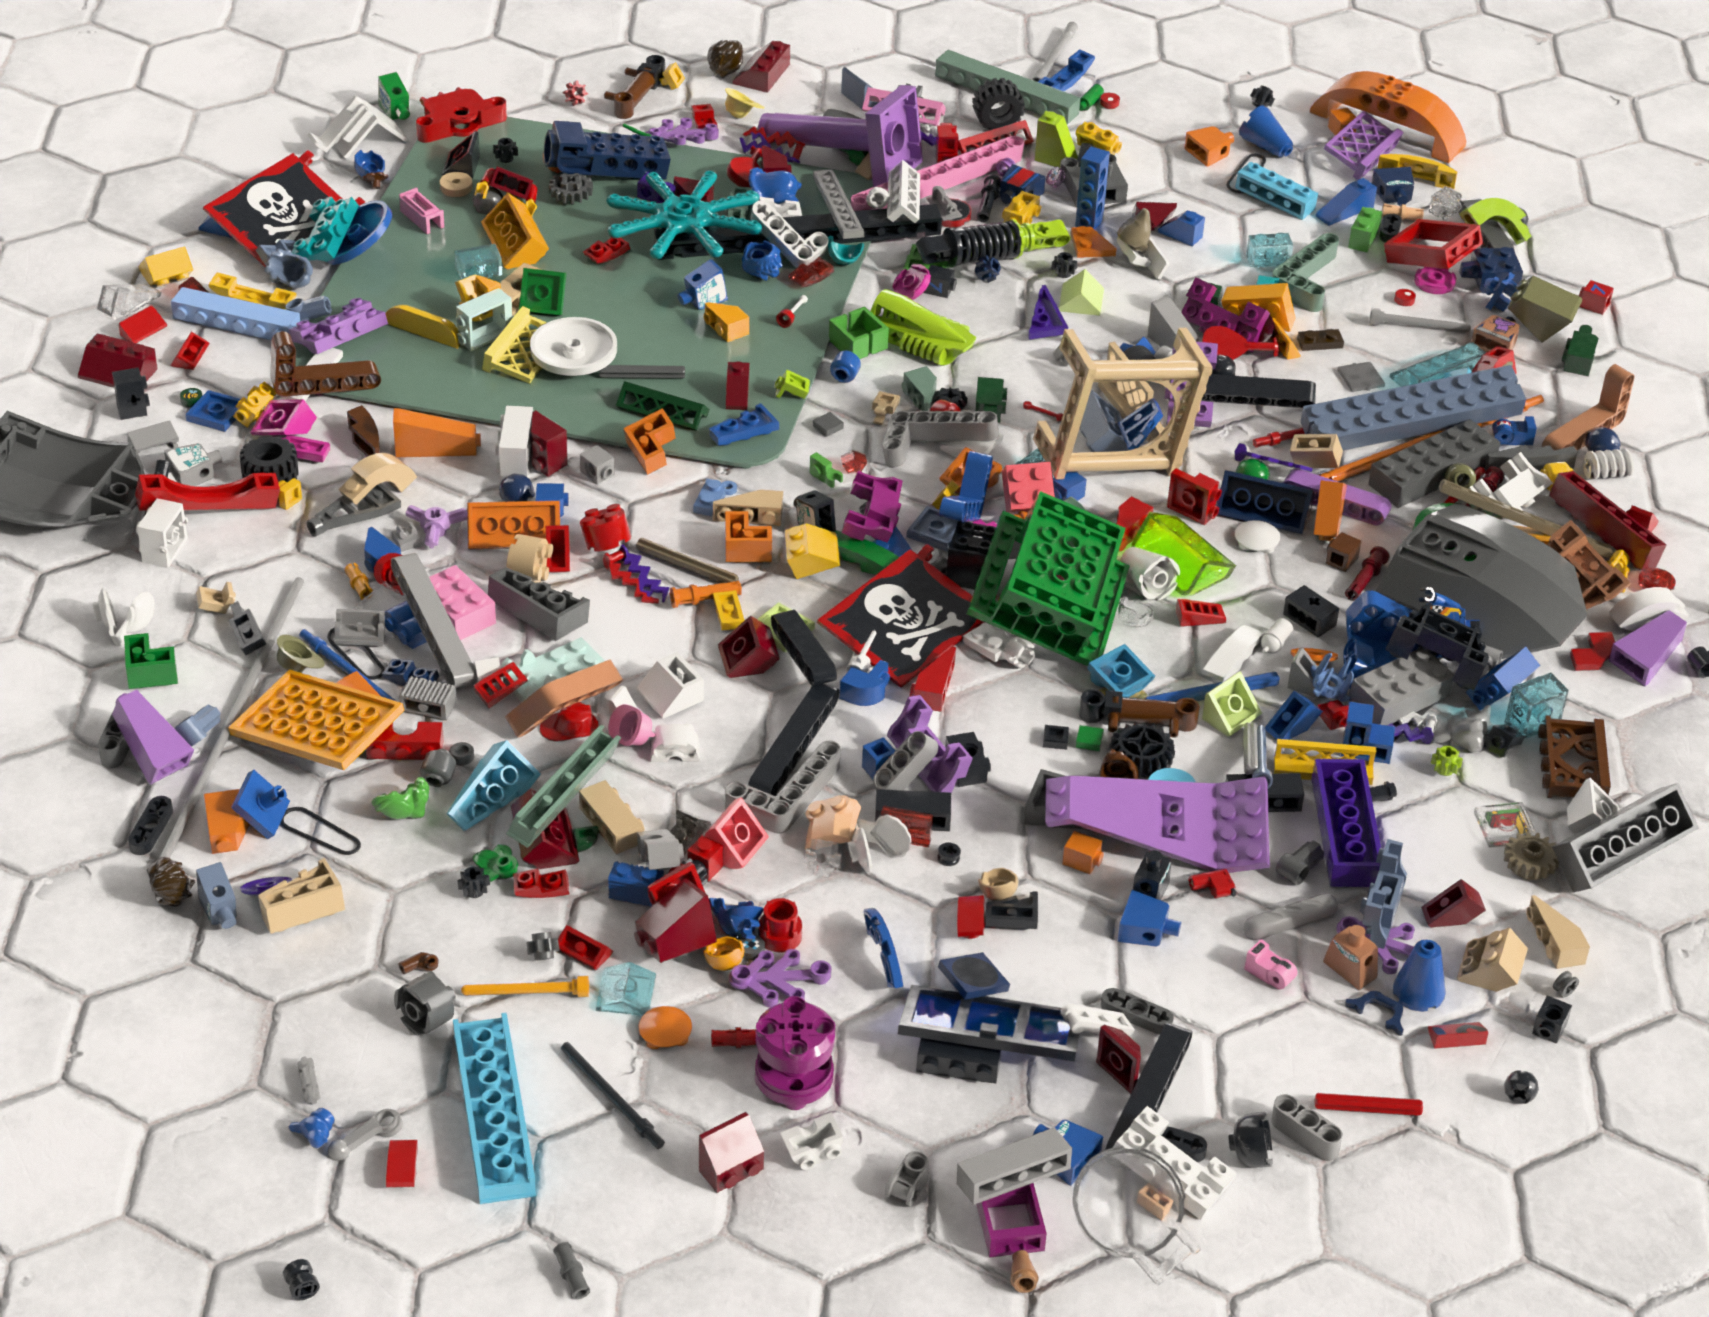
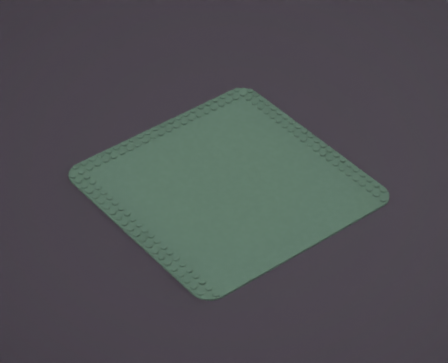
(626, 294)

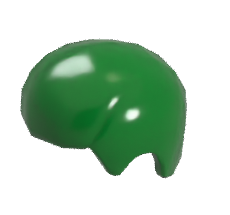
(1253, 468)

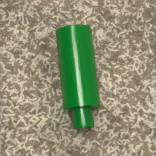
(1091, 97)

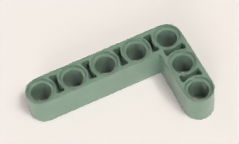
(1303, 265)

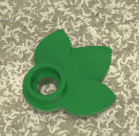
(497, 862)

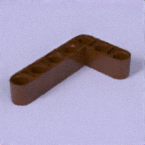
(316, 379)

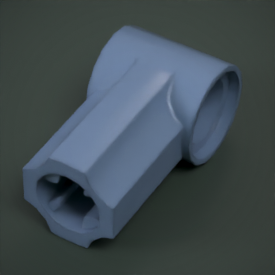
(310, 308)
(196, 726)

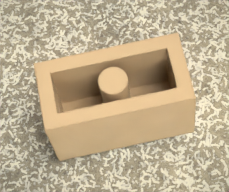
(1316, 450)

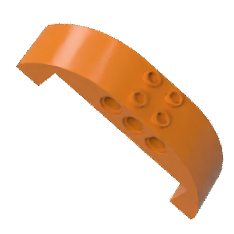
(1399, 103)

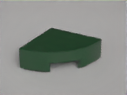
(585, 837)

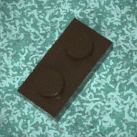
(1320, 339)

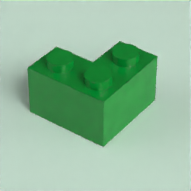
(148, 666)

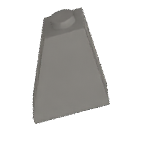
(1165, 321)

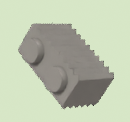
(428, 697)

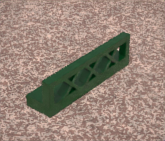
(663, 399)

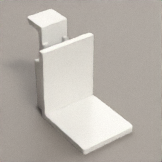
(353, 126)

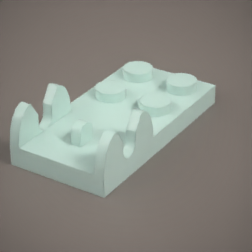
(552, 665)

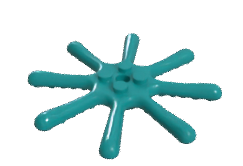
(683, 214)

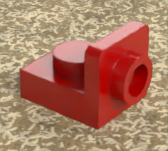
(1334, 714)

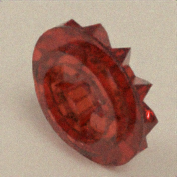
(1650, 575)

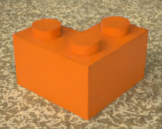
(647, 438)
(746, 542)

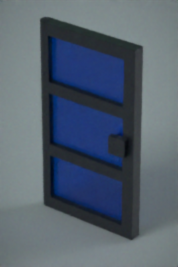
(988, 1023)

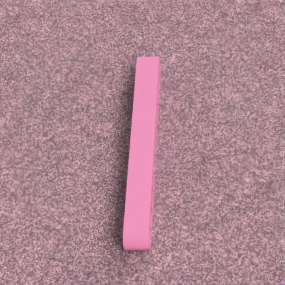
(957, 169)

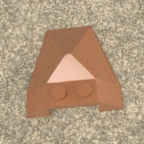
(1596, 577)

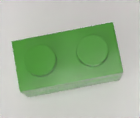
(1365, 229)

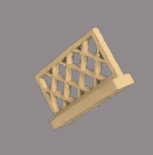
(1125, 395)

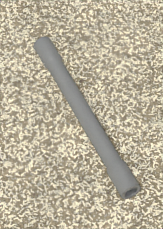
(1067, 34)

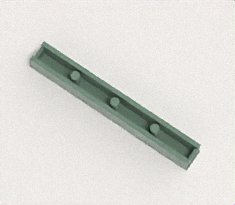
(562, 787)

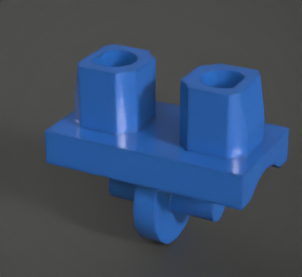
(1496, 288)

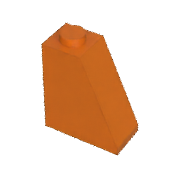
(1329, 509)
(224, 824)

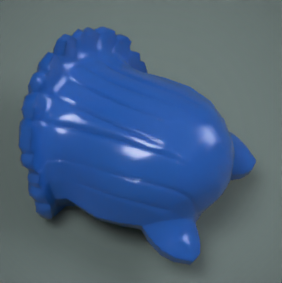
(775, 185)

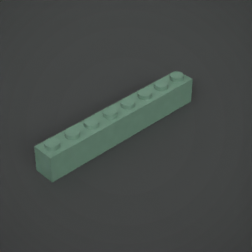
(1036, 96)

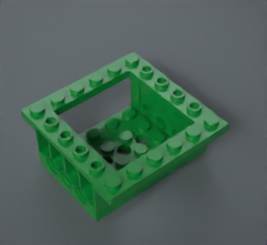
(1035, 605)

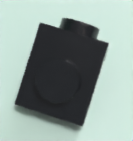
(1502, 738)

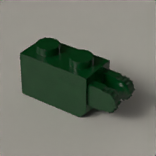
(1580, 351)
(991, 396)

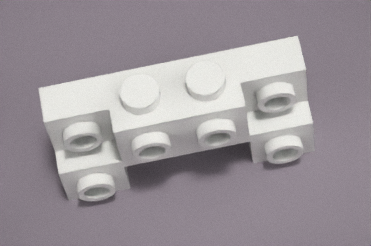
(1520, 490)
(1200, 1184)

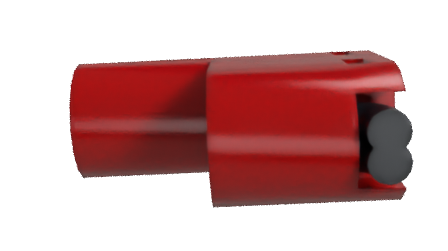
(1217, 881)

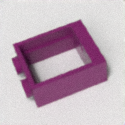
(1008, 1241)

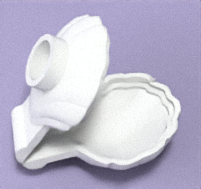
(137, 618)
(886, 832)

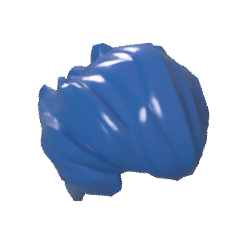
(761, 260)

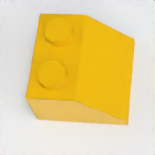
(166, 266)
(811, 550)

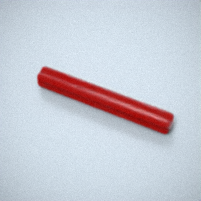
(1368, 1104)

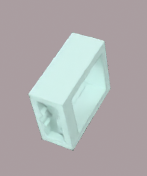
(502, 315)

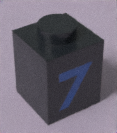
(941, 281)

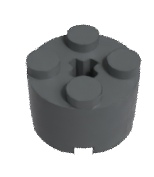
(425, 1003)

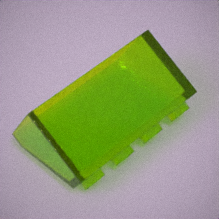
(1197, 559)

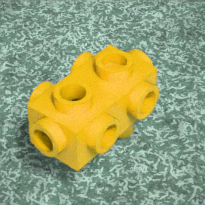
(1098, 137)
(1022, 209)
(251, 408)

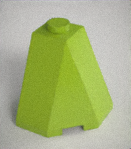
(1053, 140)

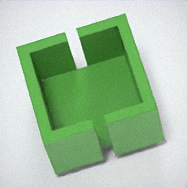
(864, 334)

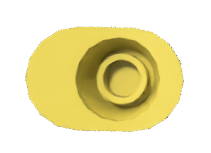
(739, 104)

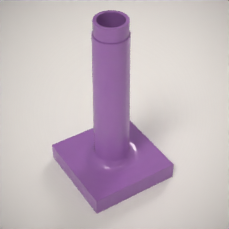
(887, 133)

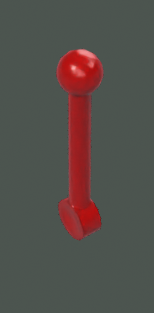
(1028, 405)

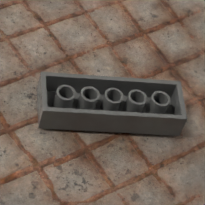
(1422, 466)
(1625, 838)

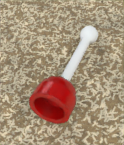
(788, 314)

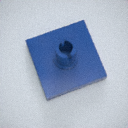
(261, 804)

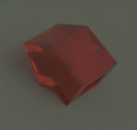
(853, 461)

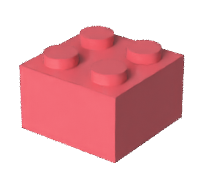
(1024, 483)

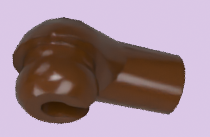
(420, 961)

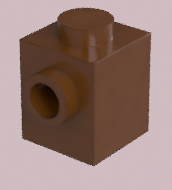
(1343, 551)

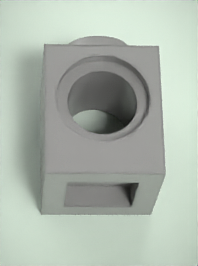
(597, 464)

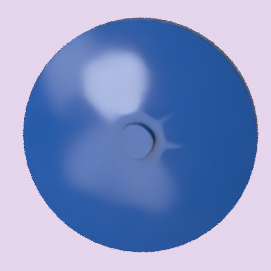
(365, 229)

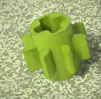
(1446, 760)

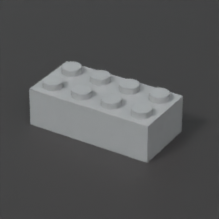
(1402, 686)

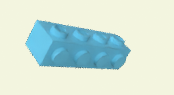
(1276, 190)

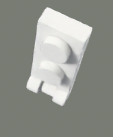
(1091, 1019)

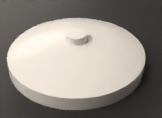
(573, 346)

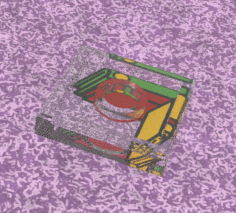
(1502, 822)

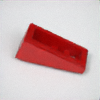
(1198, 613)
(487, 682)

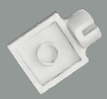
(999, 645)

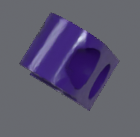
(648, 193)

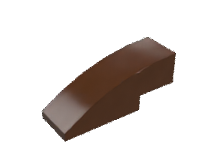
(363, 430)

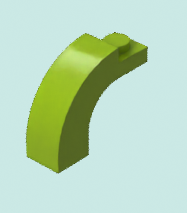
(1501, 211)

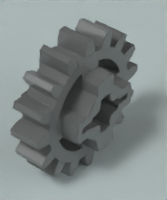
(570, 187)

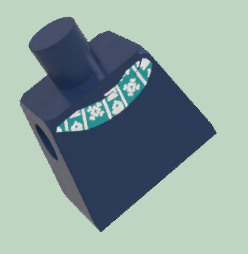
(1394, 184)

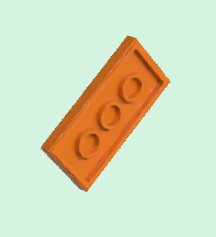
(496, 523)

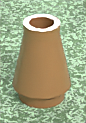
(1023, 1274)

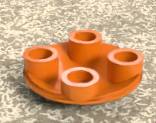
(665, 1027)

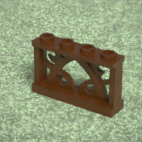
(1588, 735)

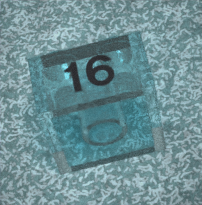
(1534, 700)

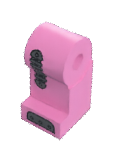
(1269, 966)

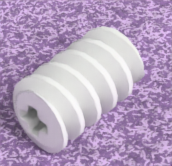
(1611, 461)

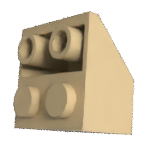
(1493, 961)

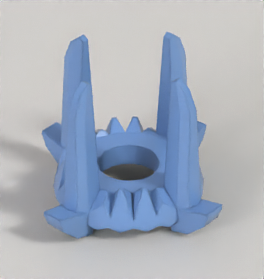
(1322, 676)

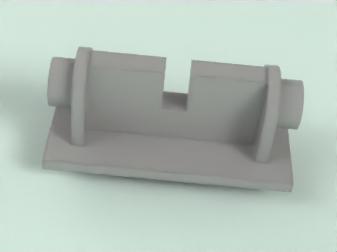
(946, 207)

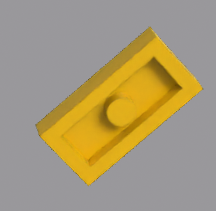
(728, 609)

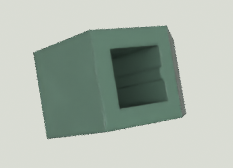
(920, 387)

